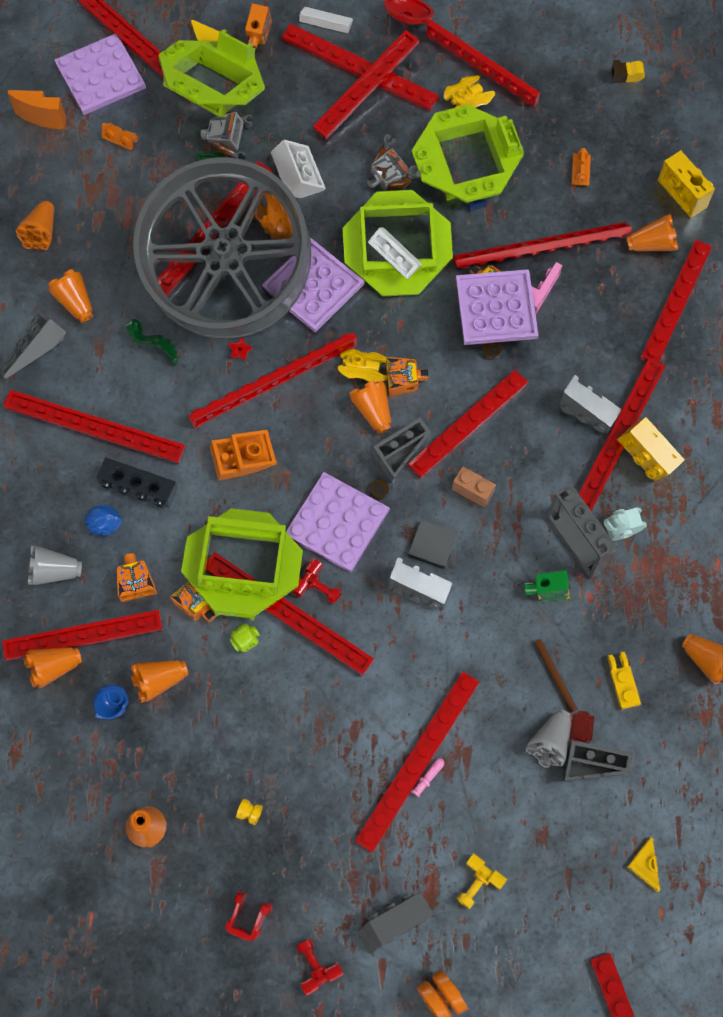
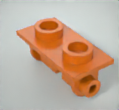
(116, 135)
(581, 168)

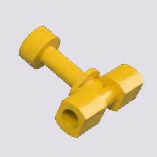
(483, 876)

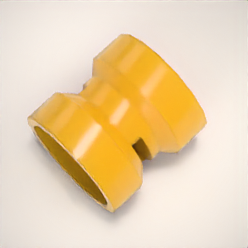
(248, 811)

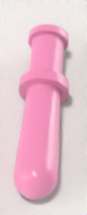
(431, 773)

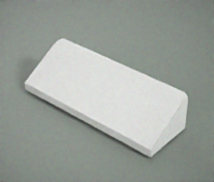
(325, 19)
(394, 252)

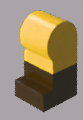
(627, 71)

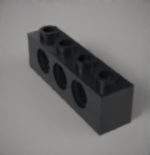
(111, 469)

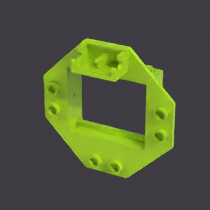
(227, 57)
(458, 123)
(381, 274)
(240, 596)

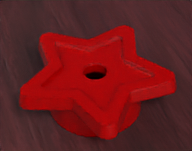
(240, 354)

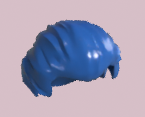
(103, 520)
(110, 702)

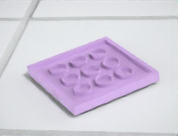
(100, 74)
(326, 289)
(496, 307)
(337, 522)

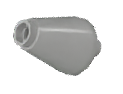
(51, 566)
(552, 740)

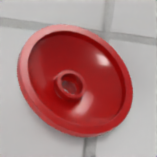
(409, 11)

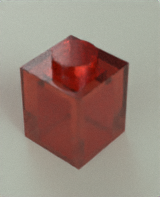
(582, 727)

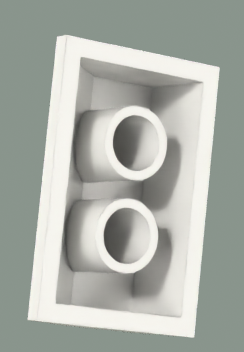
(297, 168)

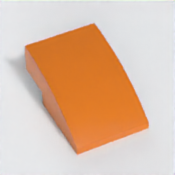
(38, 109)
(242, 454)

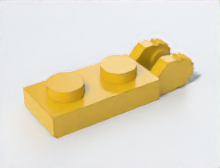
(623, 682)

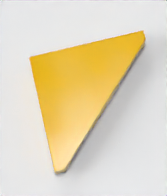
(203, 32)
(645, 865)

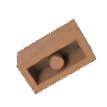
(473, 487)

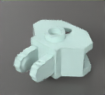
(624, 523)

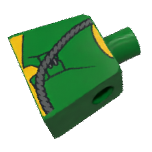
(556, 586)

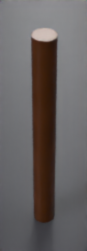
(556, 676)

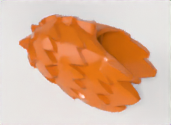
(274, 219)

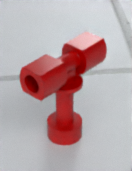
(310, 581)
(320, 974)

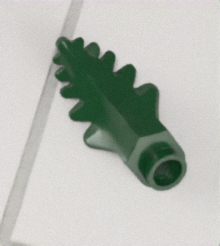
(135, 329)

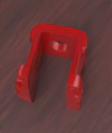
(240, 899)

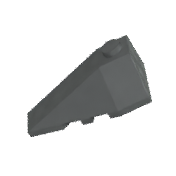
(41, 337)

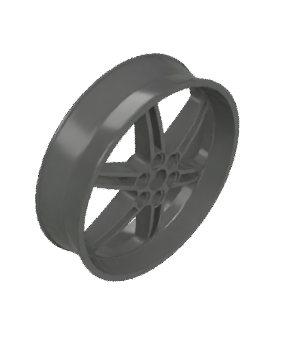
(176, 188)

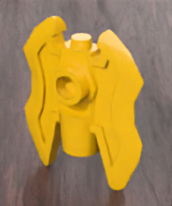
(467, 93)
(362, 365)

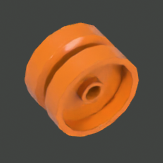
(443, 996)

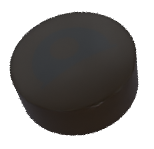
(492, 350)
(379, 489)

